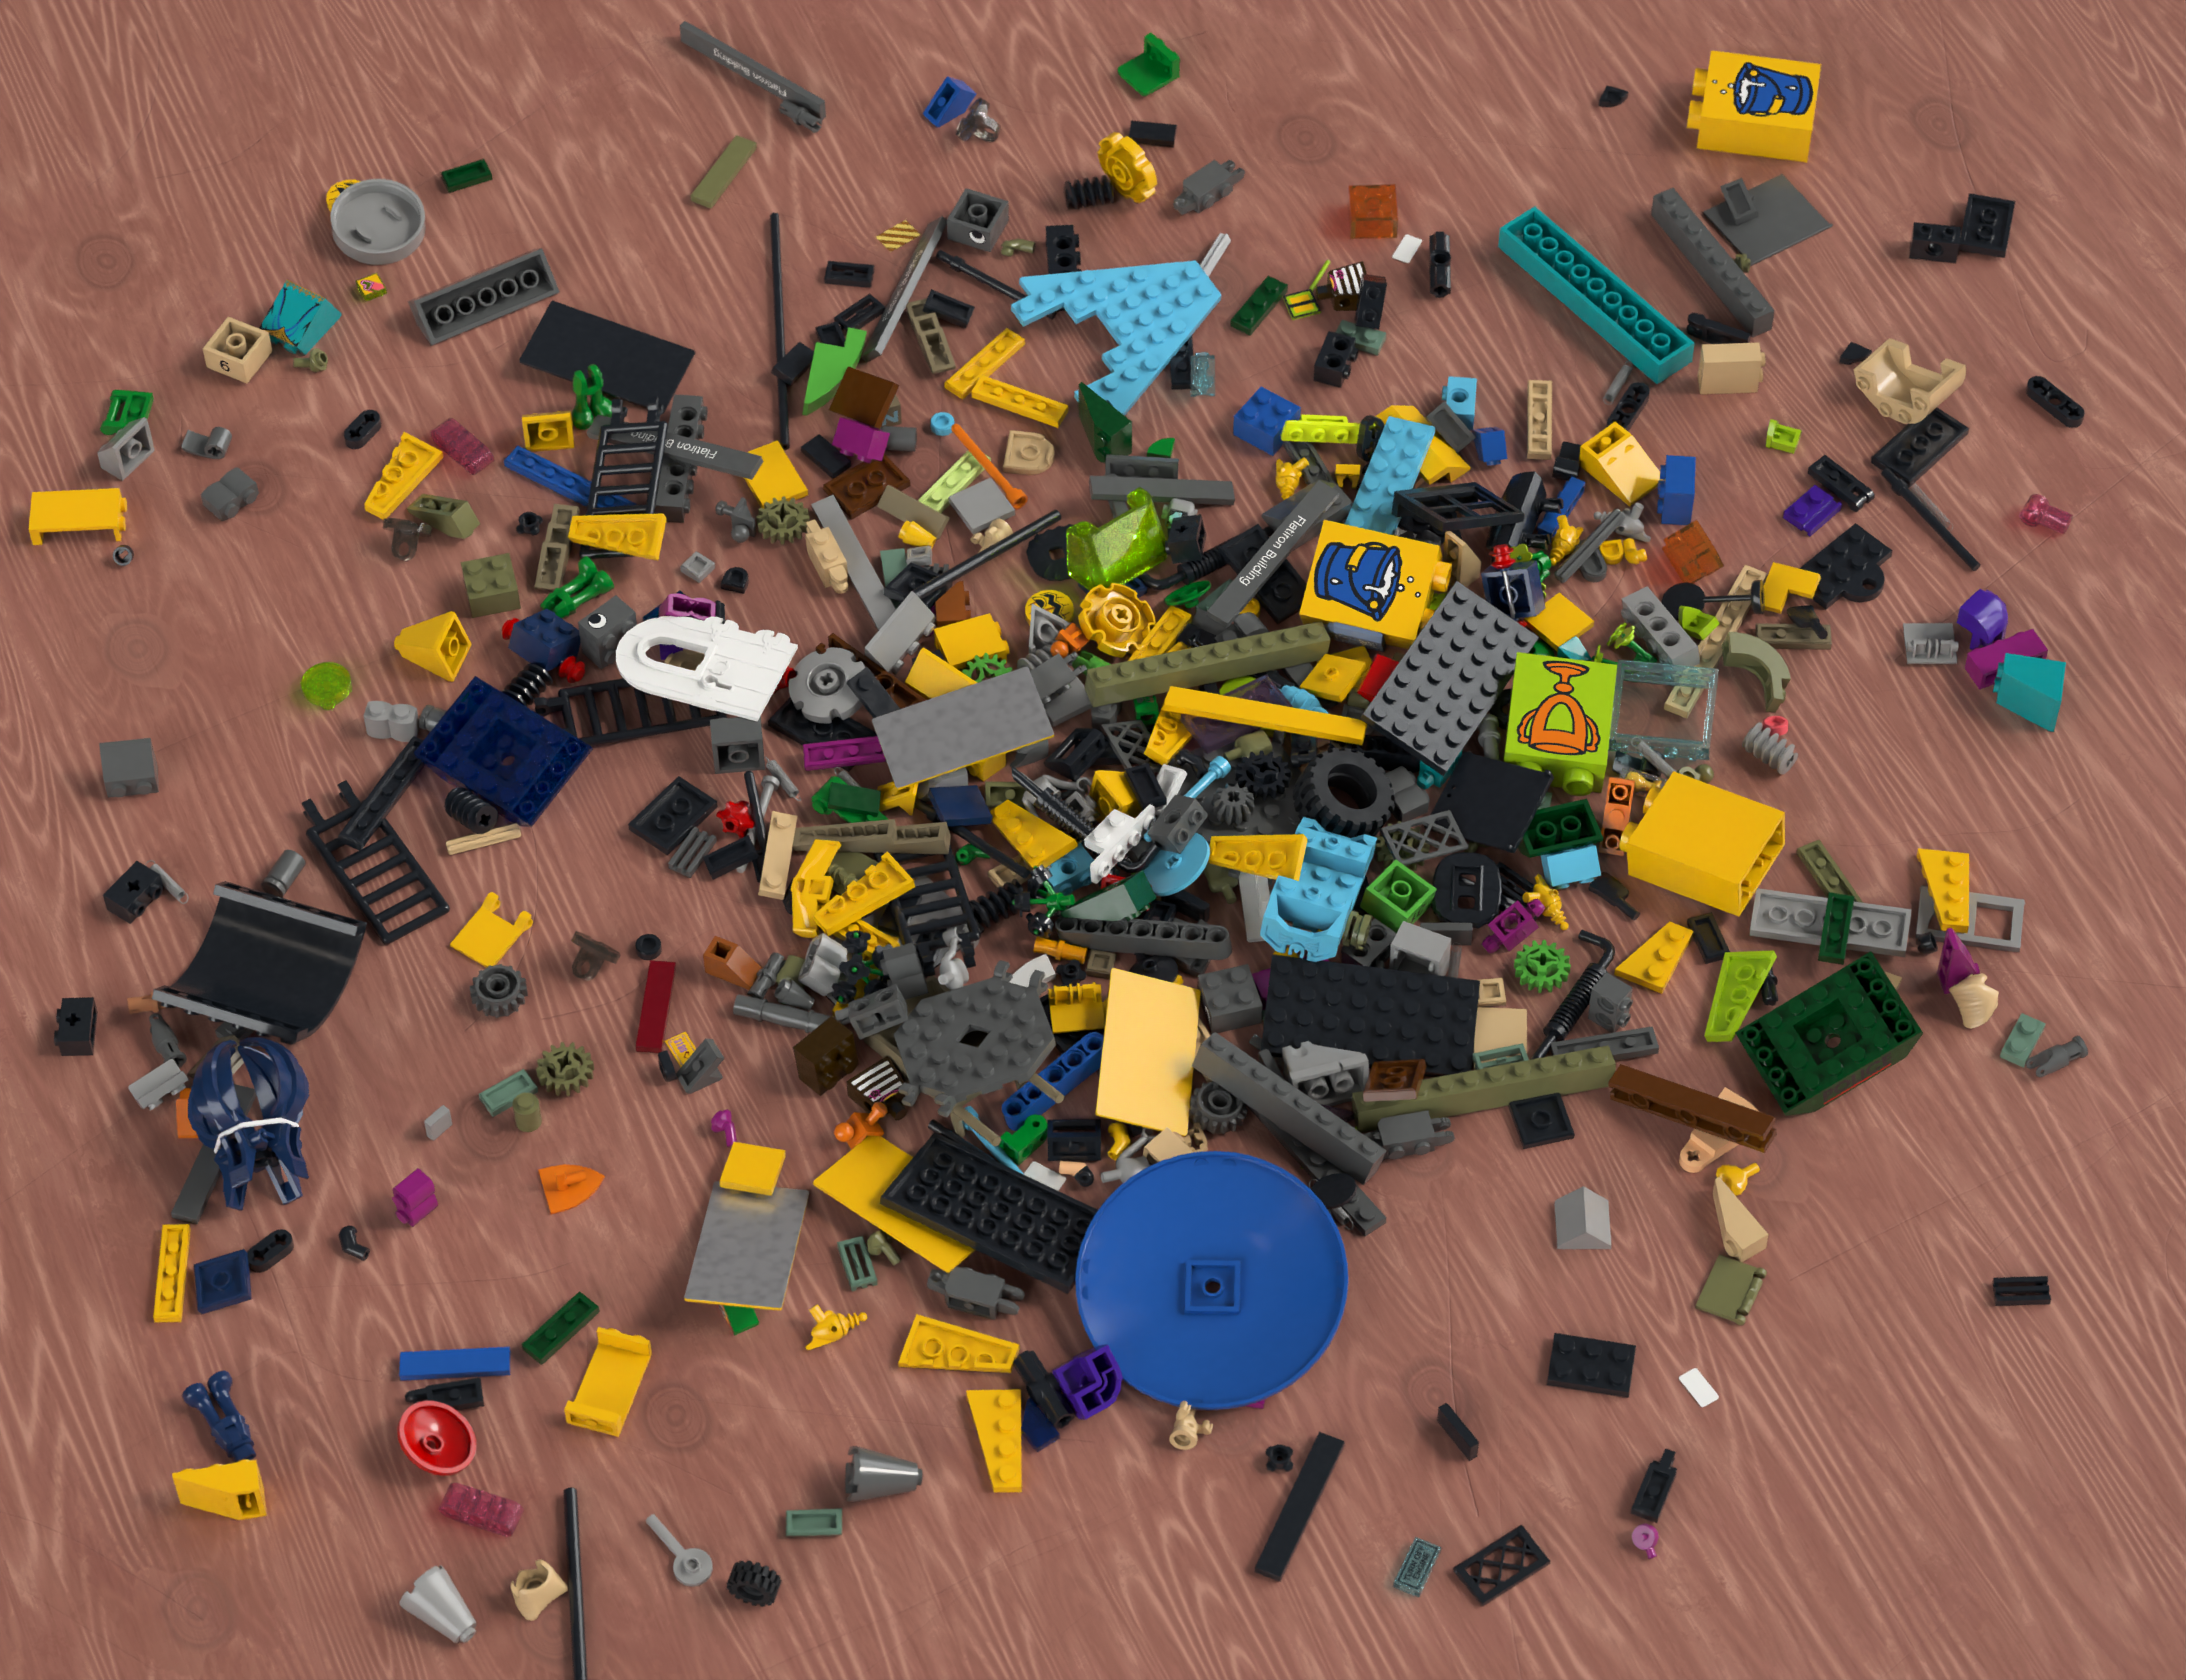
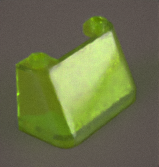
(1118, 548)

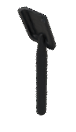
(758, 820)

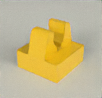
(1347, 471)

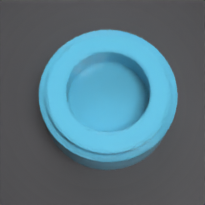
(942, 423)

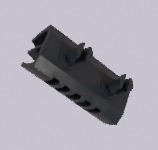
(1529, 495)

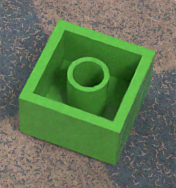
(1397, 896)

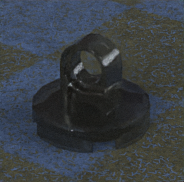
(977, 121)
(406, 532)
(594, 953)

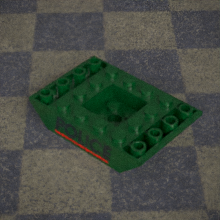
(1849, 1004)

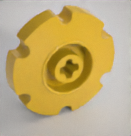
(1127, 167)
(1116, 619)

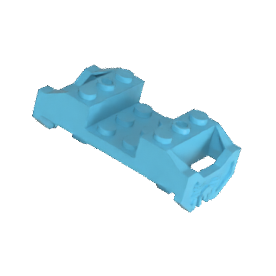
(1322, 896)

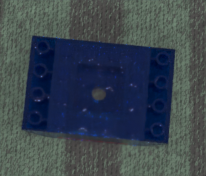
(483, 731)

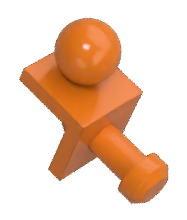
(1069, 641)
(861, 1125)

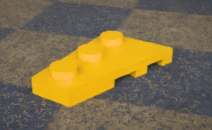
(1656, 958)

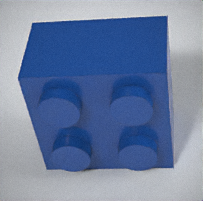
(1263, 420)
(1676, 490)

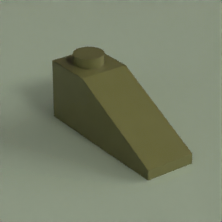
(447, 515)

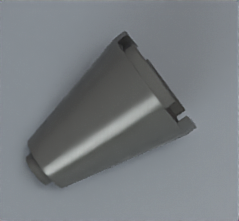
(879, 1475)

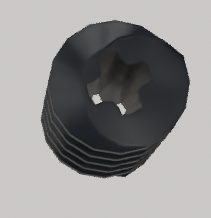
(1088, 191)
(528, 684)
(470, 810)
(996, 903)

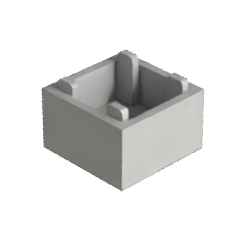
(1420, 950)

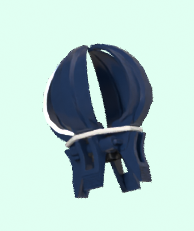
(225, 1128)

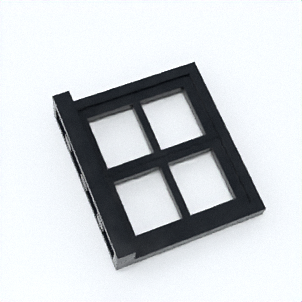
(1457, 497)

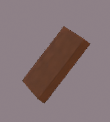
(863, 397)
(864, 485)
(1394, 1080)

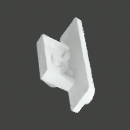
(1115, 838)
(1254, 899)

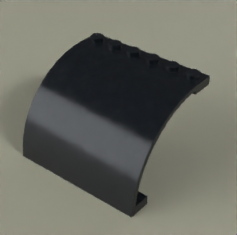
(268, 965)

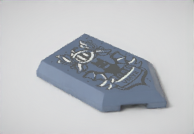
(1356, 636)

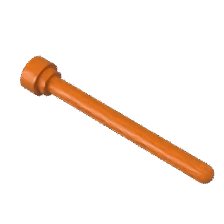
(1015, 496)

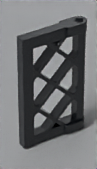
(1502, 1586)

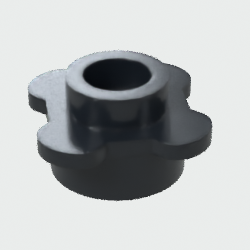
(529, 523)
(1072, 978)
(1283, 1452)

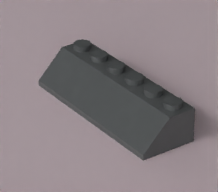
(484, 296)

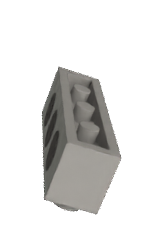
(1659, 629)

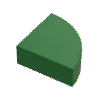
(1162, 448)

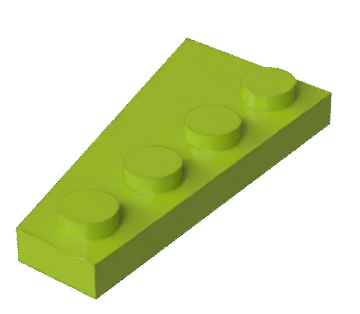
(1736, 989)

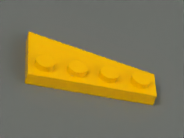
(406, 469)
(1167, 737)
(873, 890)
(951, 1347)

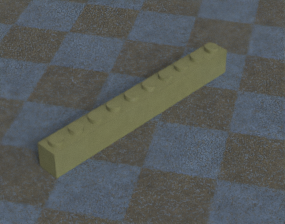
(1207, 664)
(1494, 1086)

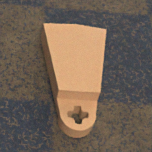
(1707, 1146)

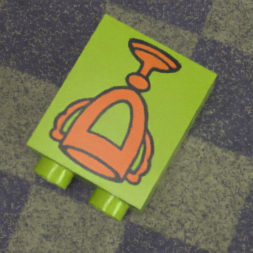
(1561, 719)

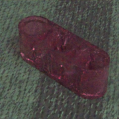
(462, 446)
(481, 1509)

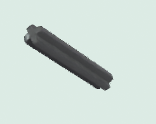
(1586, 549)

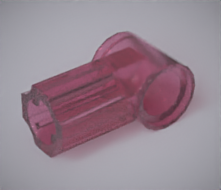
(2039, 511)

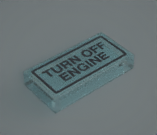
(1417, 1567)

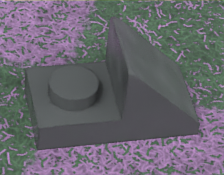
(701, 1067)

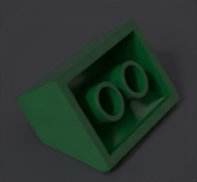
(1560, 829)

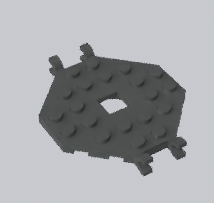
(1269, 815)
(952, 1070)

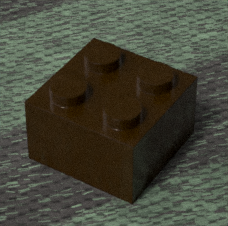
(826, 1056)

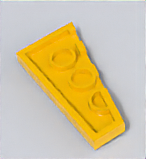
(627, 534)
(1031, 836)
(1260, 854)
(1948, 886)
(999, 1433)

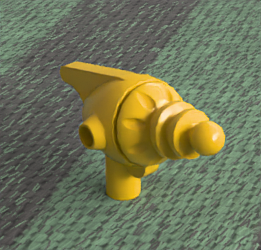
(1288, 476)
(1564, 540)
(1549, 899)
(831, 1326)

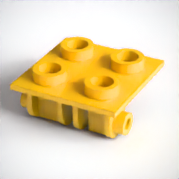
(1076, 1008)

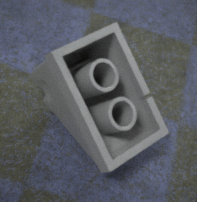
(1325, 1072)

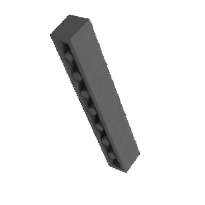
(1712, 262)
(1289, 1108)

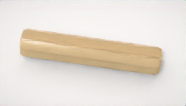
(475, 840)

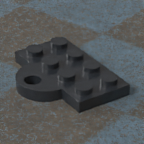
(1847, 566)

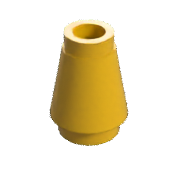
(915, 535)

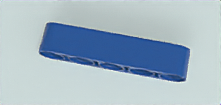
(1060, 1069)

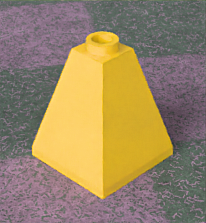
(435, 645)
(1113, 792)

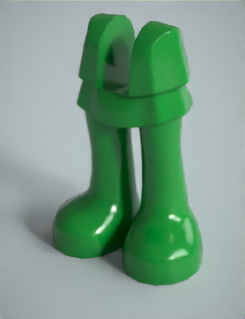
(599, 405)
(560, 600)

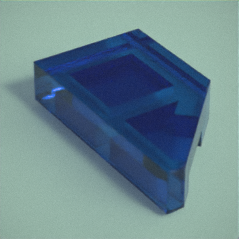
(1037, 1427)

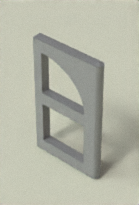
(1927, 912)

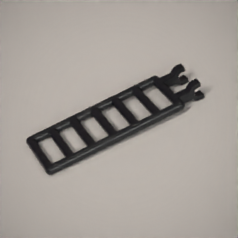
(616, 426)
(562, 703)
(961, 900)
(375, 921)

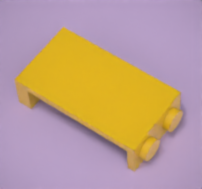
(76, 512)
(610, 1382)

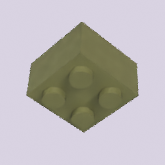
(490, 585)

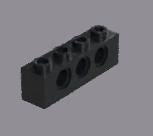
(1061, 250)

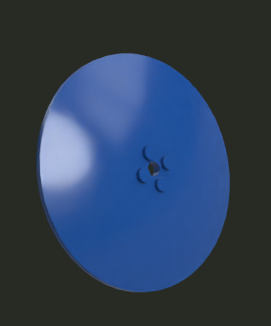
(1201, 1224)

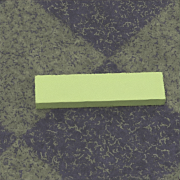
(952, 482)

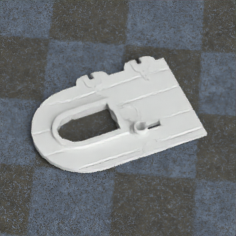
(733, 660)

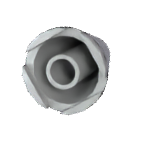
(440, 1605)

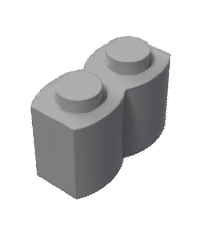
(393, 721)
(822, 964)

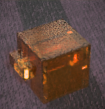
(1692, 553)

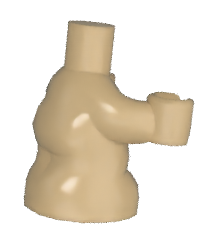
(997, 531)
(1186, 1428)

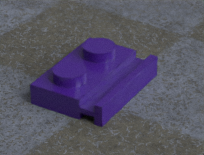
(1812, 510)

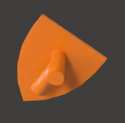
(568, 1185)

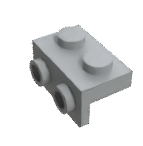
(158, 1083)

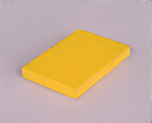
(775, 476)

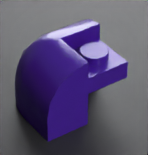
(1985, 617)
(1090, 1381)

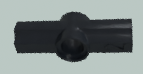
(1439, 264)
(1043, 1389)

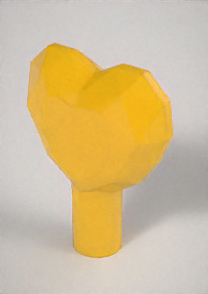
(1736, 1177)

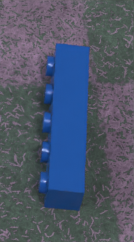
(1571, 494)

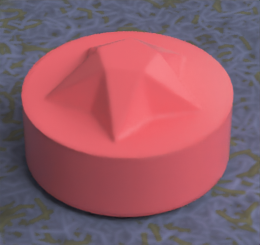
(1776, 724)

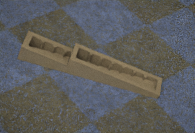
(878, 837)

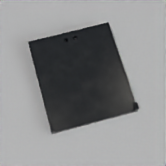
(1492, 800)

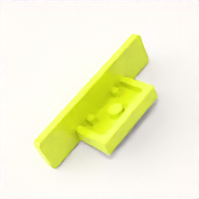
(1321, 429)

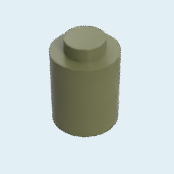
(527, 1112)

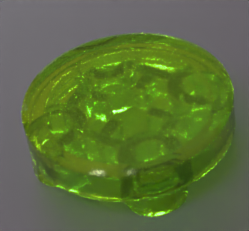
(326, 684)

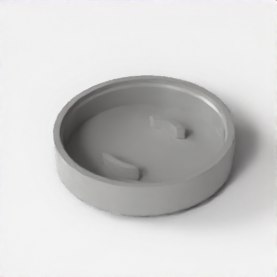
(378, 221)

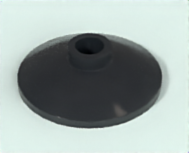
(1156, 967)

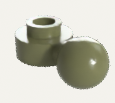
(1702, 773)

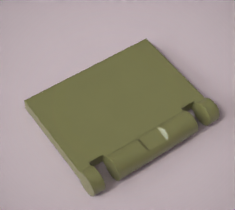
(1731, 1289)

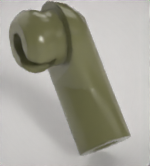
(1017, 244)

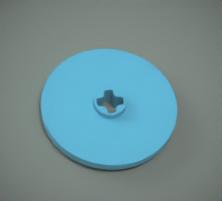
(1174, 871)

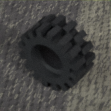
(753, 1583)

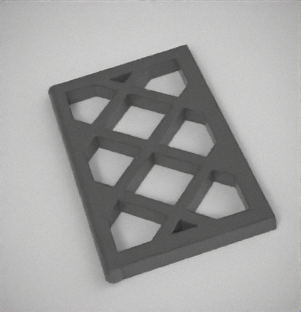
(1124, 728)
(1428, 821)

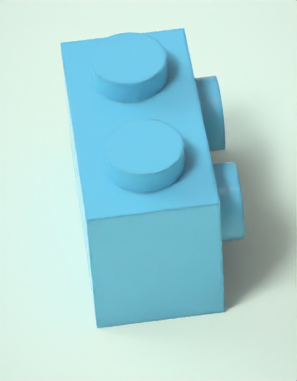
(1571, 866)

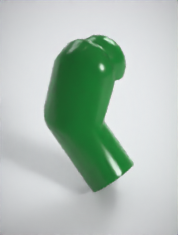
(968, 854)

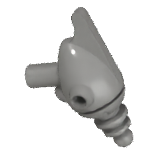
(1631, 526)

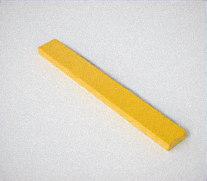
(1265, 715)

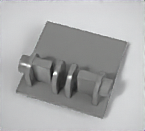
(1930, 643)

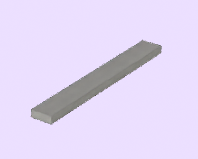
(858, 565)

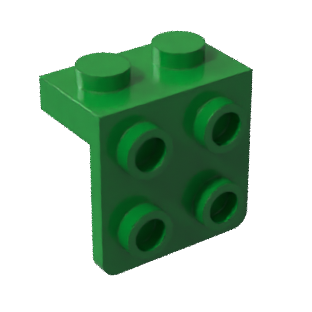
(1152, 68)

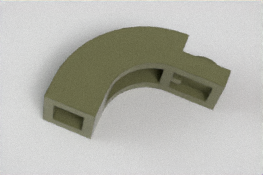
(1762, 660)

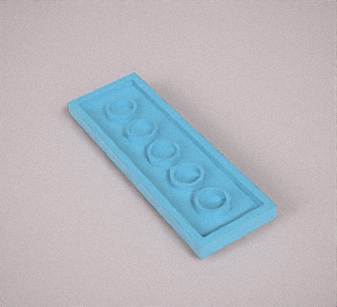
(1391, 469)

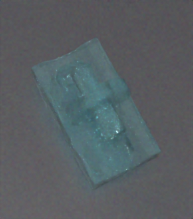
(1202, 374)

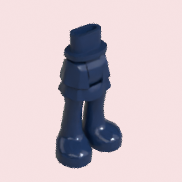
(230, 1432)

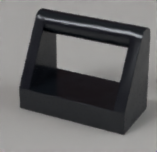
(1082, 756)
(1074, 1145)

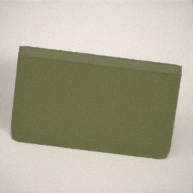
(1001, 791)

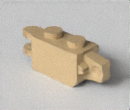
(826, 557)

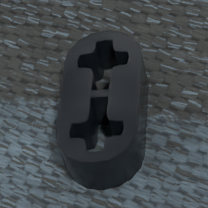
(360, 428)
(1368, 438)
(270, 1250)

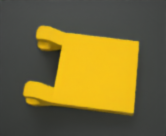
(489, 936)

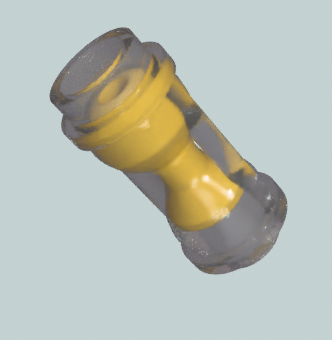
(1641, 783)

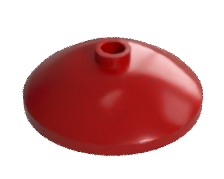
(436, 1438)

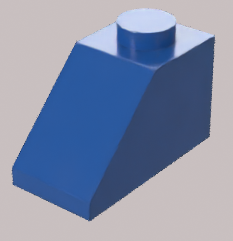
(949, 101)
(1490, 445)

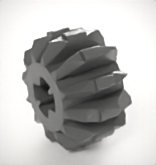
(1232, 804)

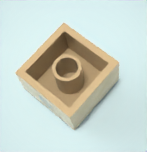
(237, 350)

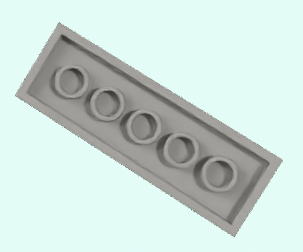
(1802, 918)

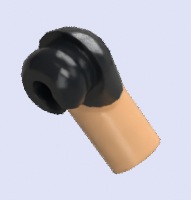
(1079, 1171)

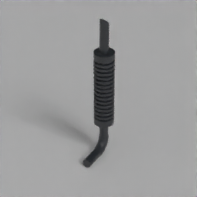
(1193, 570)
(1074, 822)
(1578, 997)

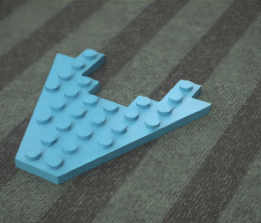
(1142, 307)

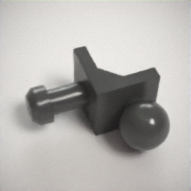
(742, 522)

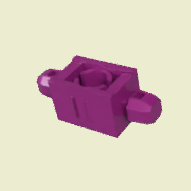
(1520, 932)

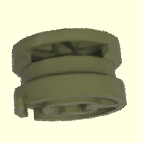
(1360, 930)

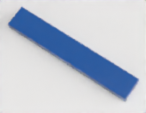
(557, 478)

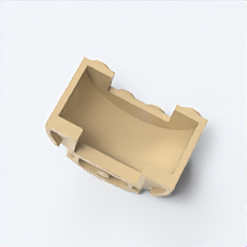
(1902, 388)

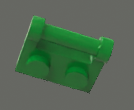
(136, 406)

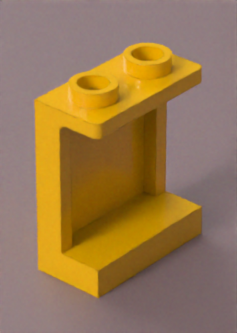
(969, 638)

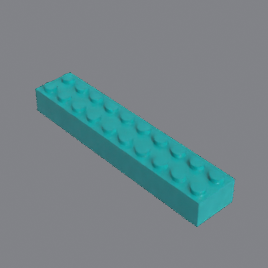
(1596, 295)

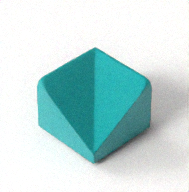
(1573, 650)

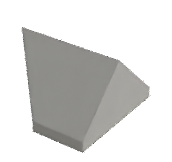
(1044, 628)

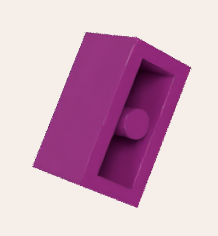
(860, 439)

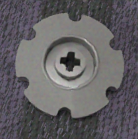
(822, 686)

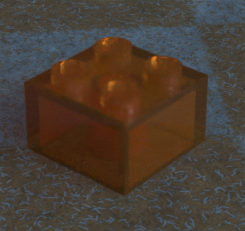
(1372, 211)

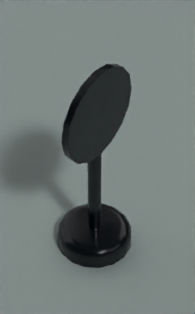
(1693, 596)
(1335, 1190)

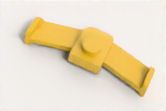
(812, 887)

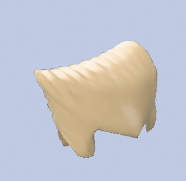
(1975, 1000)
(536, 1589)

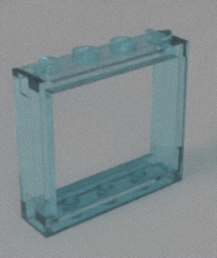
(1666, 675)

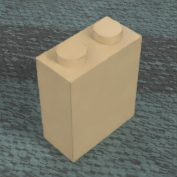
(1730, 368)

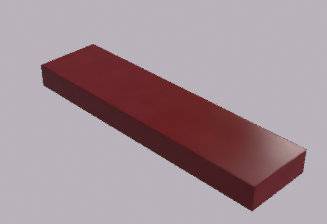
(655, 1006)

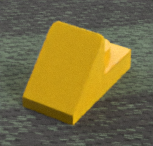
(892, 797)

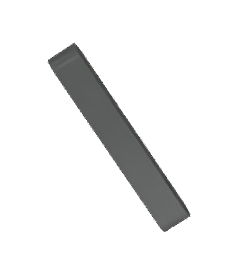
(1147, 937)

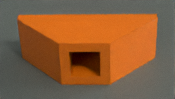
(1616, 814)

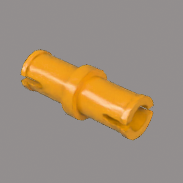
(1060, 949)

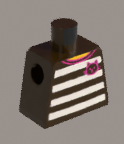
(1342, 287)
(878, 1084)

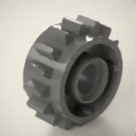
(497, 978)
(1217, 1108)

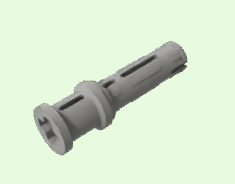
(1489, 736)

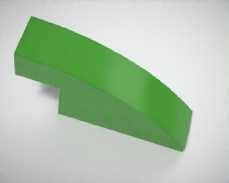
(829, 367)

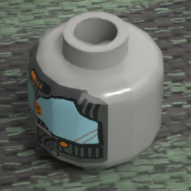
(1176, 509)

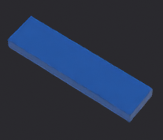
(454, 1363)

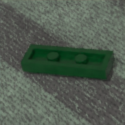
(1259, 305)
(1836, 928)
(560, 1328)

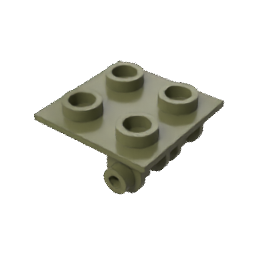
(846, 868)

